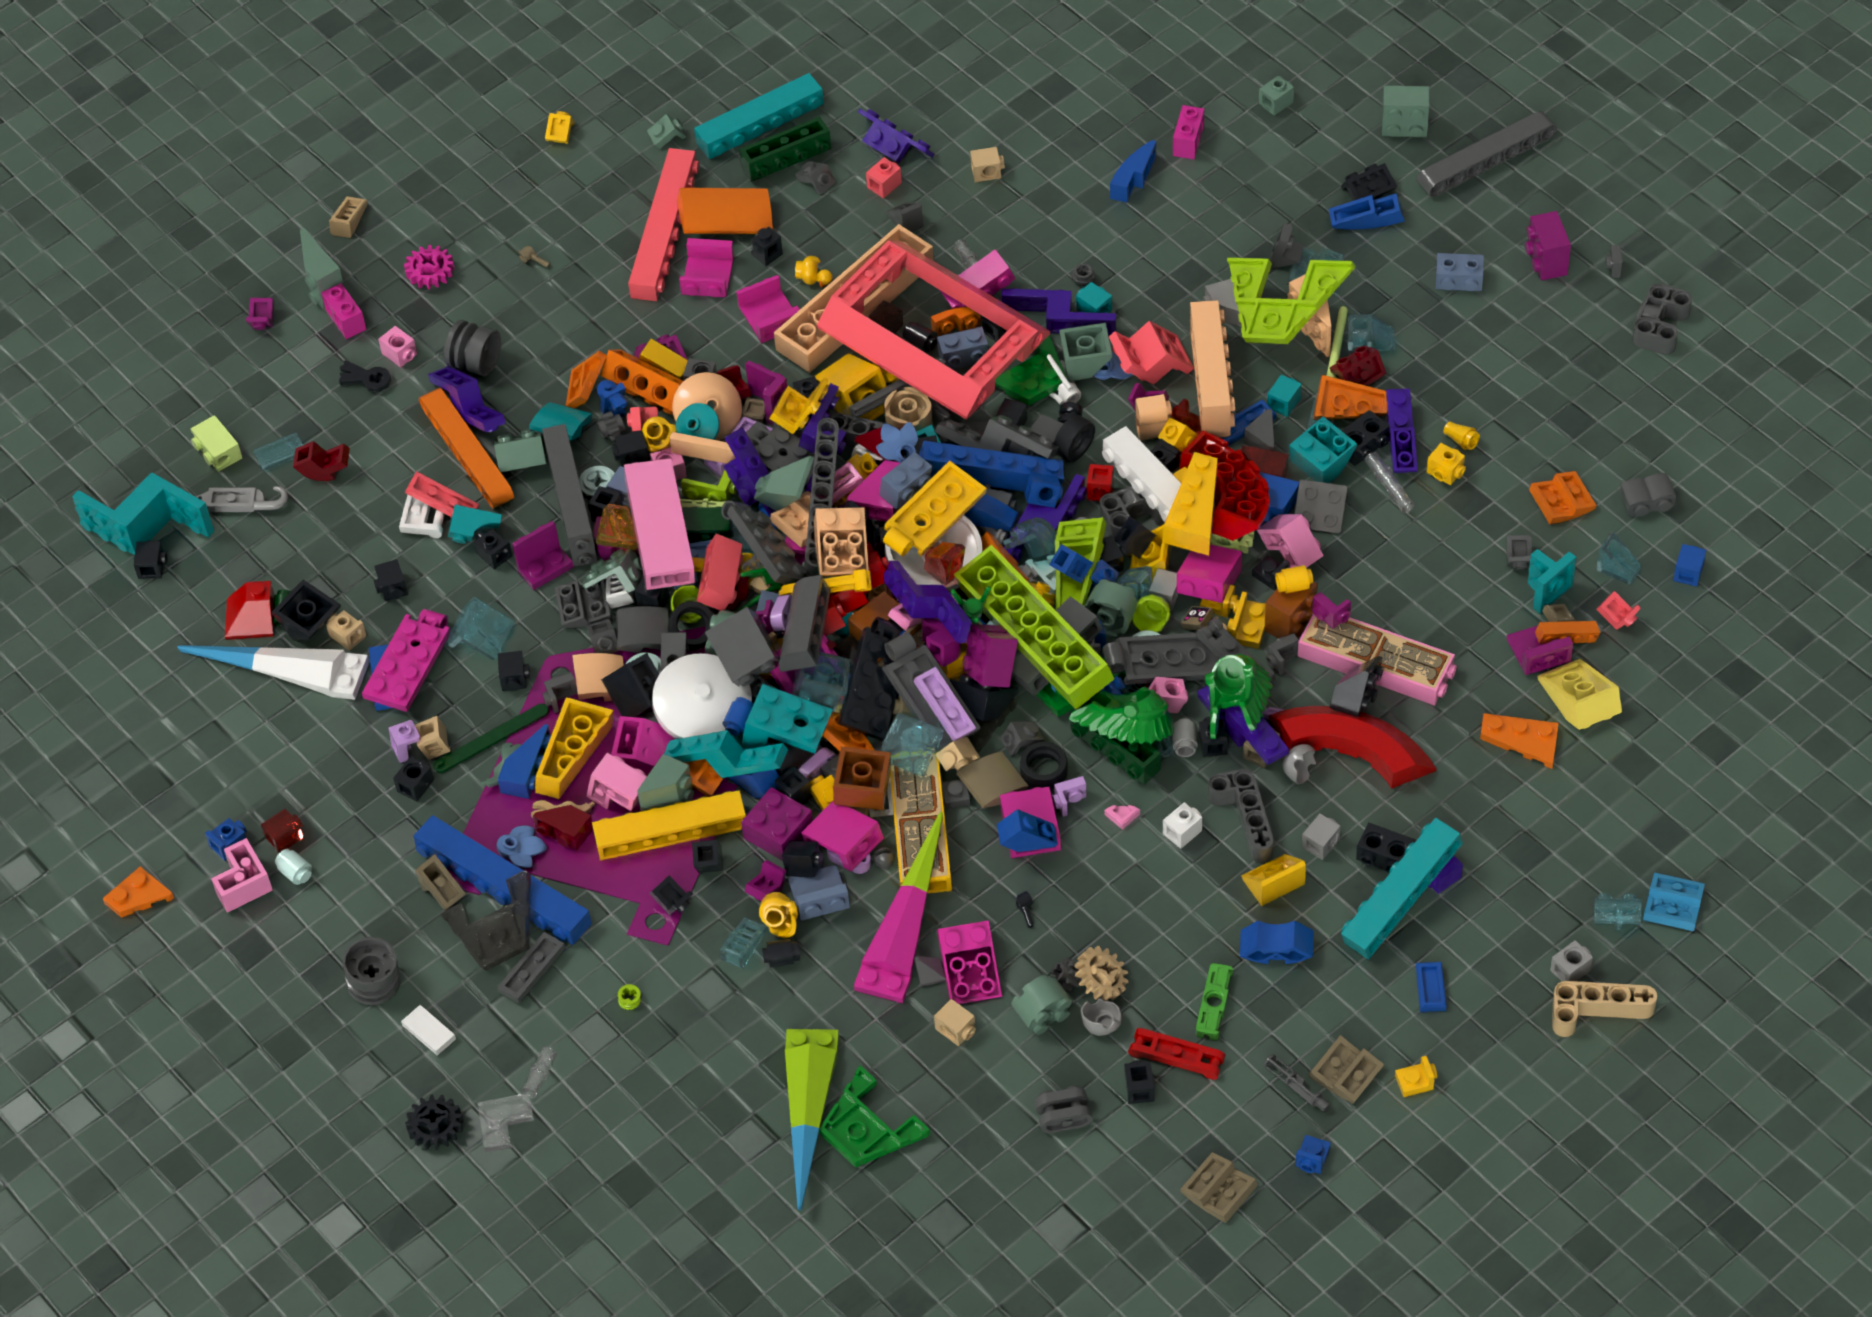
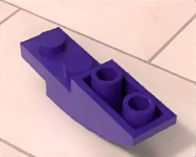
(1401, 431)

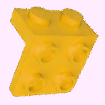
(794, 408)

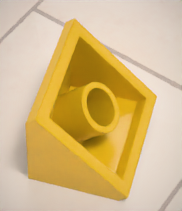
(1156, 555)
(1275, 878)

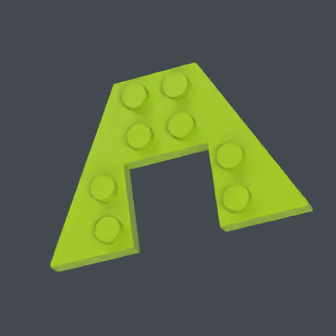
(1281, 319)

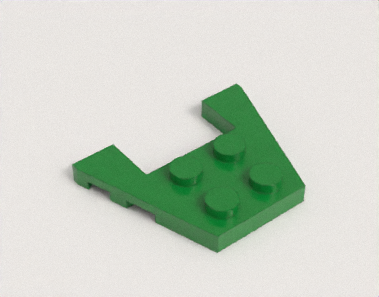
(1033, 377)
(859, 1132)

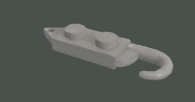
(241, 499)

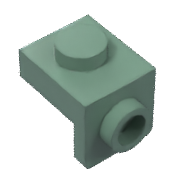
(665, 130)

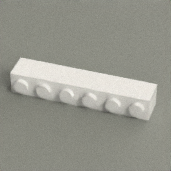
(1142, 470)

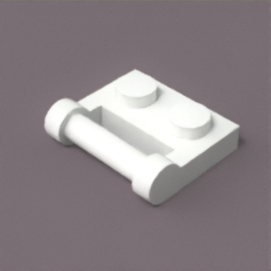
(415, 519)

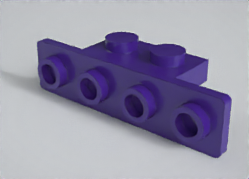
(889, 141)
(746, 467)

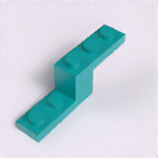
(726, 754)

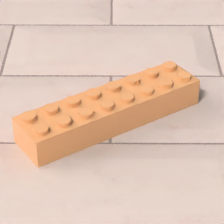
(808, 345)

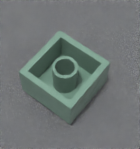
(1405, 111)

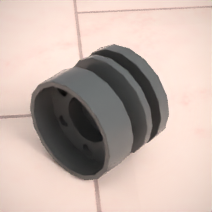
(472, 348)
(369, 959)

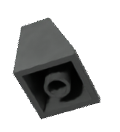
(743, 647)

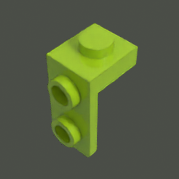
(700, 490)

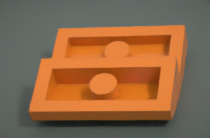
(1562, 497)

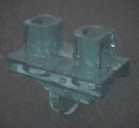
(1617, 910)

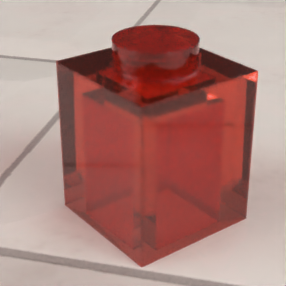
(282, 830)

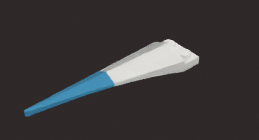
(321, 670)

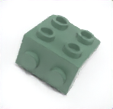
(622, 564)

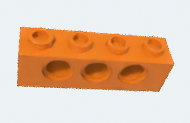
(615, 369)

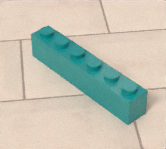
(759, 116)
(1401, 888)

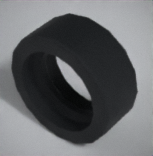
(1074, 438)
(694, 607)
(1041, 750)

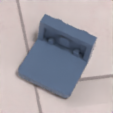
(820, 893)

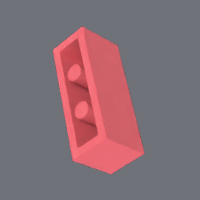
(720, 573)

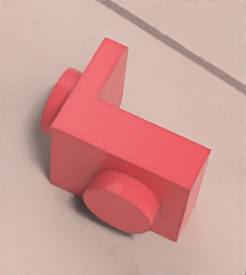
(639, 416)
(1617, 611)

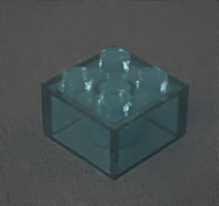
(824, 683)

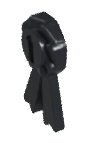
(373, 379)

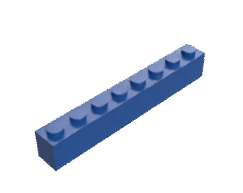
(489, 874)

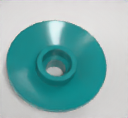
(706, 421)

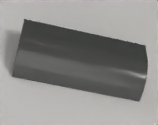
(1081, 620)
(805, 624)

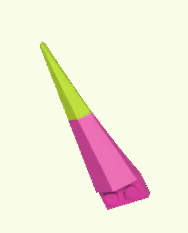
(890, 957)

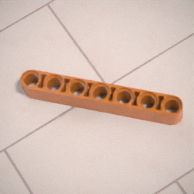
(466, 448)

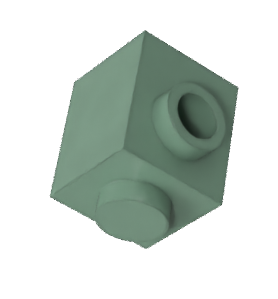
(1276, 95)

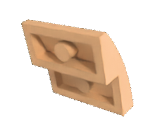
(794, 519)
(591, 669)

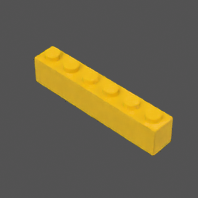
(669, 825)

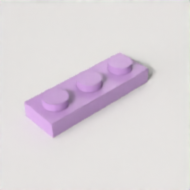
(944, 704)

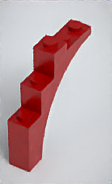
(846, 601)

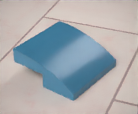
(1673, 901)

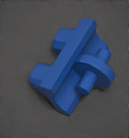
(612, 397)

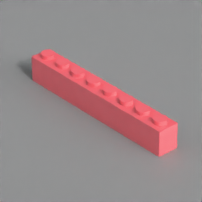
(662, 226)

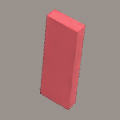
(437, 495)

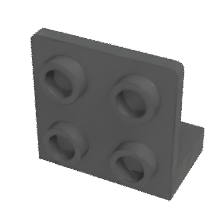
(1322, 505)

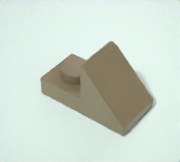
(440, 883)

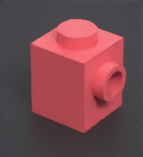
(883, 177)

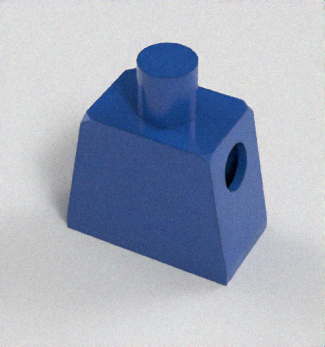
(1282, 495)

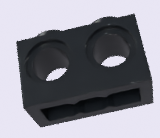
(1369, 434)
(1387, 844)

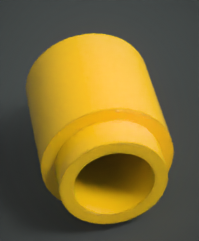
(1294, 579)

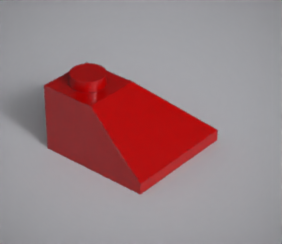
(250, 611)

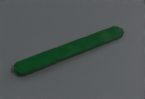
(490, 738)

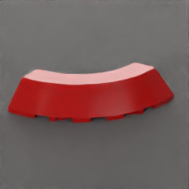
(1240, 490)
(1365, 736)

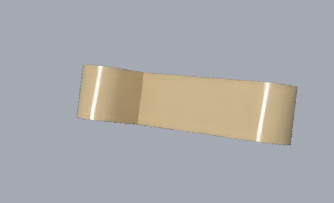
(1604, 1005)

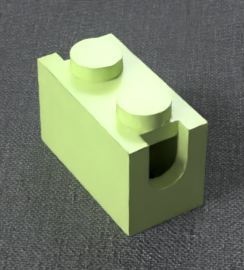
(216, 443)

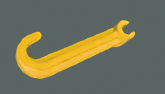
(858, 581)

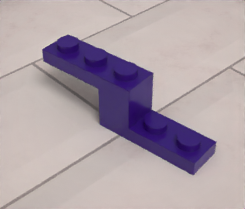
(1057, 307)
(467, 398)
(808, 436)
(1067, 509)
(927, 601)
(1262, 739)

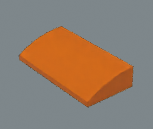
(724, 210)

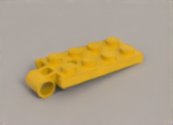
(938, 504)

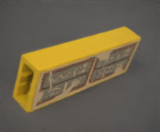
(915, 808)

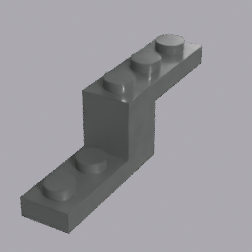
(998, 436)

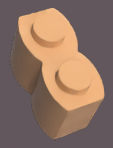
(1151, 416)

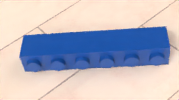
(991, 467)

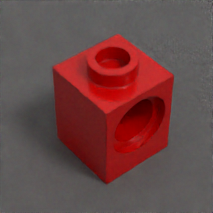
(1099, 481)

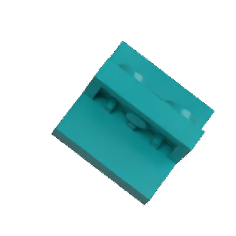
(1550, 578)

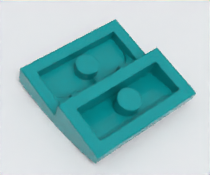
(556, 414)

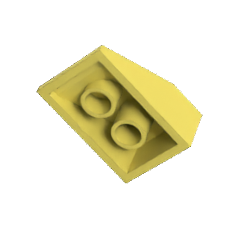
(1581, 693)

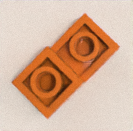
(959, 318)

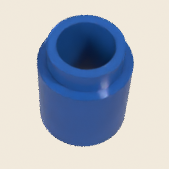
(737, 716)

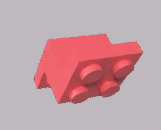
(1150, 352)

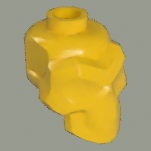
(657, 433)
(779, 914)

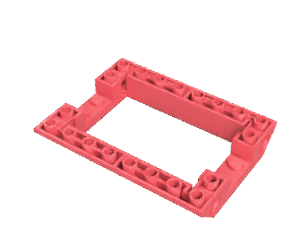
(956, 392)

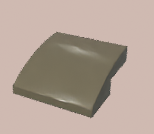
(990, 778)
(1346, 1070)
(1219, 1187)

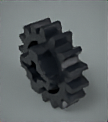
(434, 1122)

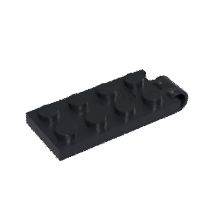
(870, 692)

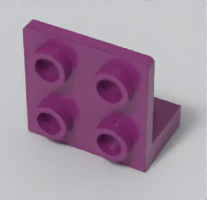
(766, 386)
(540, 556)
(1535, 656)

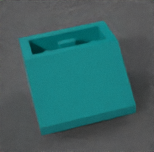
(1322, 451)

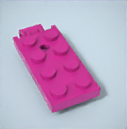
(405, 666)

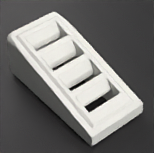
(619, 598)

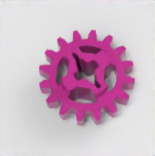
(429, 266)

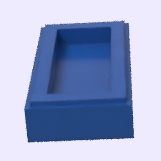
(1430, 986)

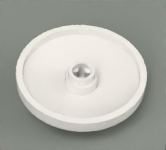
(961, 532)
(694, 696)

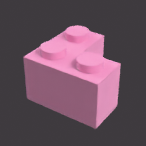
(1292, 538)
(615, 782)
(244, 880)

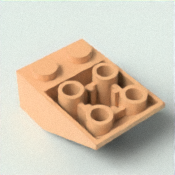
(1319, 325)
(840, 540)

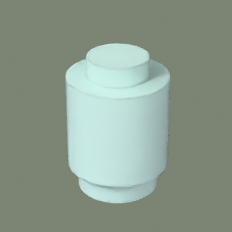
(293, 866)

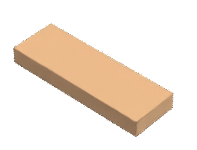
(701, 448)

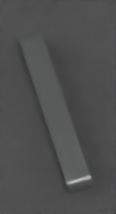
(1486, 154)
(821, 485)

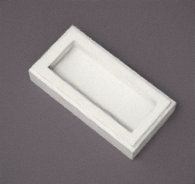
(428, 1030)

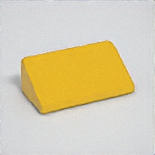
(663, 358)

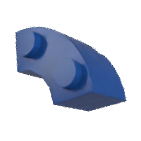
(1276, 942)

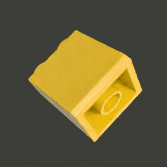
(855, 382)

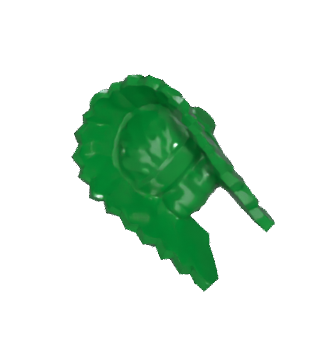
(1238, 682)
(1128, 717)

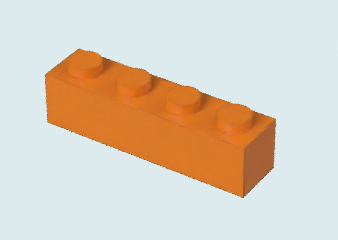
(1577, 631)

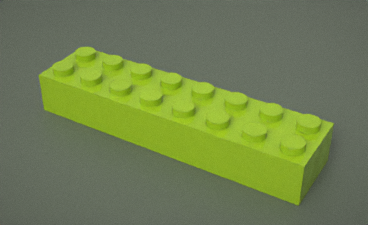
(1041, 632)

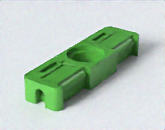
(1216, 986)

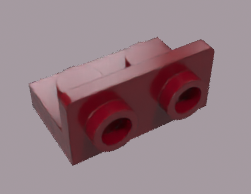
(1360, 367)

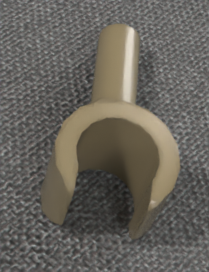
(528, 253)

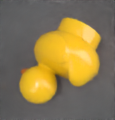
(808, 272)

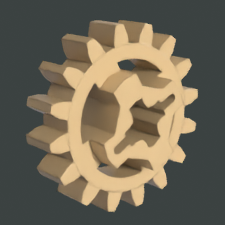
(1101, 973)

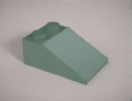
(319, 268)

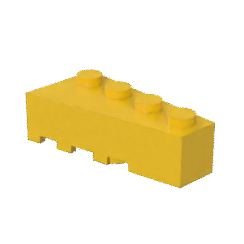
(1192, 510)
(572, 743)

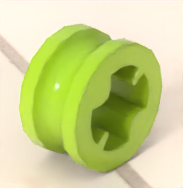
(630, 990)

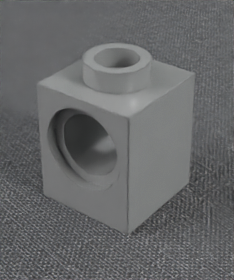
(1165, 586)
(1321, 836)
(1568, 971)

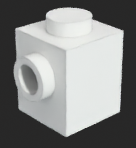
(1182, 825)

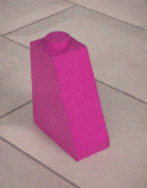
(868, 496)

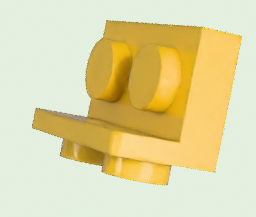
(1248, 622)

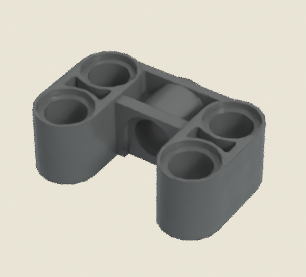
(1649, 328)
(1120, 505)

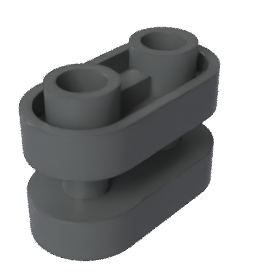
(1063, 1109)

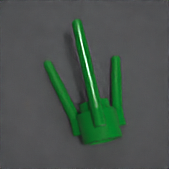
(767, 579)
(973, 606)

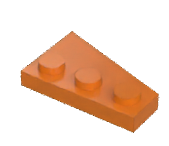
(1347, 399)
(1527, 736)

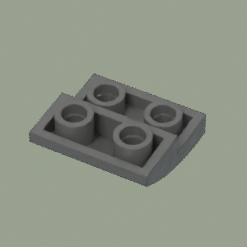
(582, 606)
(640, 628)

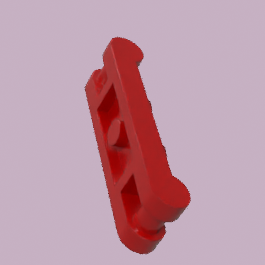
(1177, 1052)

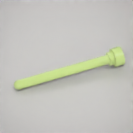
(1338, 338)

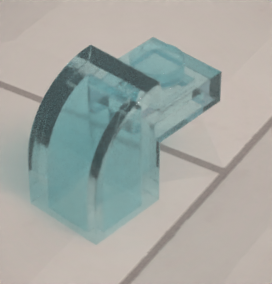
(1036, 535)

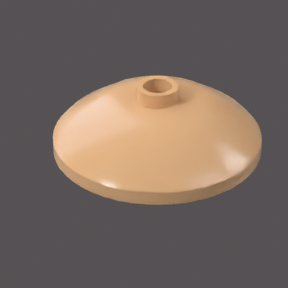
(713, 388)

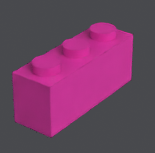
(987, 274)

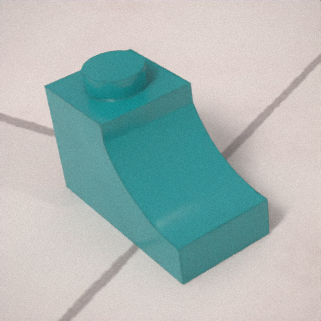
(468, 521)

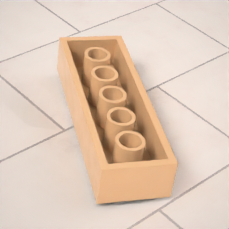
(1212, 368)

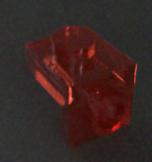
(1183, 415)

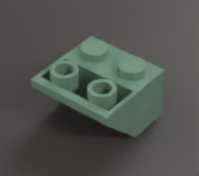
(519, 450)

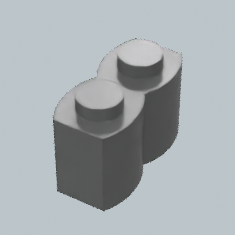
(1647, 495)

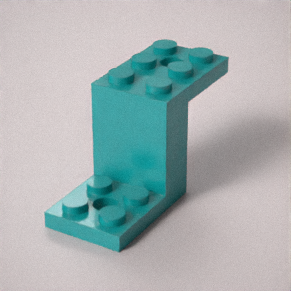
(143, 513)
(775, 716)

